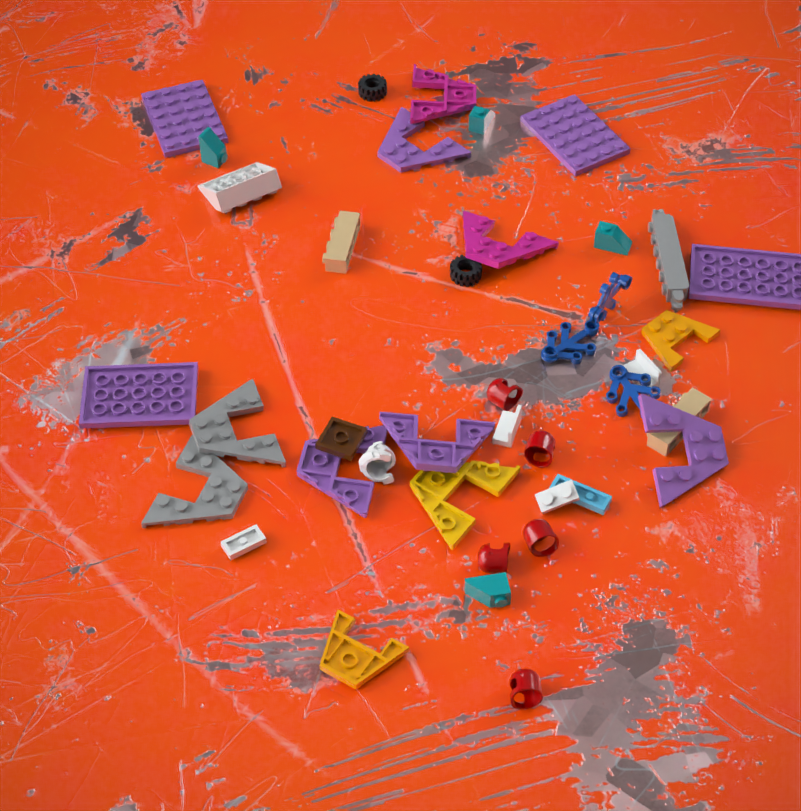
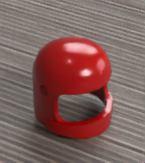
(498, 394)
(540, 442)
(536, 531)
(494, 560)
(529, 684)

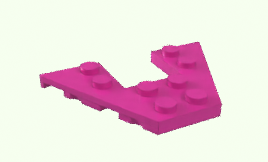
(458, 96)
(499, 253)

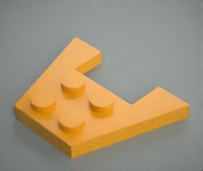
(670, 331)
(351, 660)

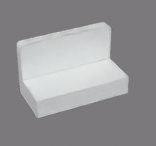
(642, 365)
(507, 427)

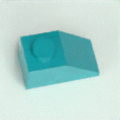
(480, 119)
(212, 149)
(611, 238)
(490, 589)

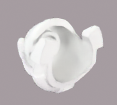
(377, 462)

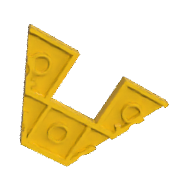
(436, 487)

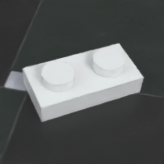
(557, 496)
(243, 542)

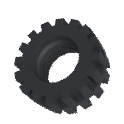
(372, 87)
(465, 278)

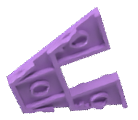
(405, 156)
(702, 443)
(435, 454)
(321, 471)

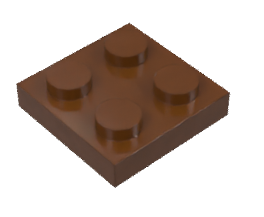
(341, 438)

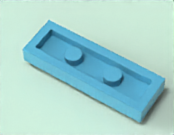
(589, 497)

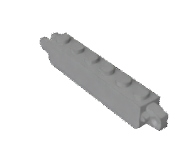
(669, 258)

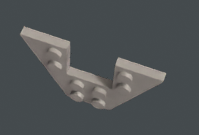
(216, 436)
(216, 501)

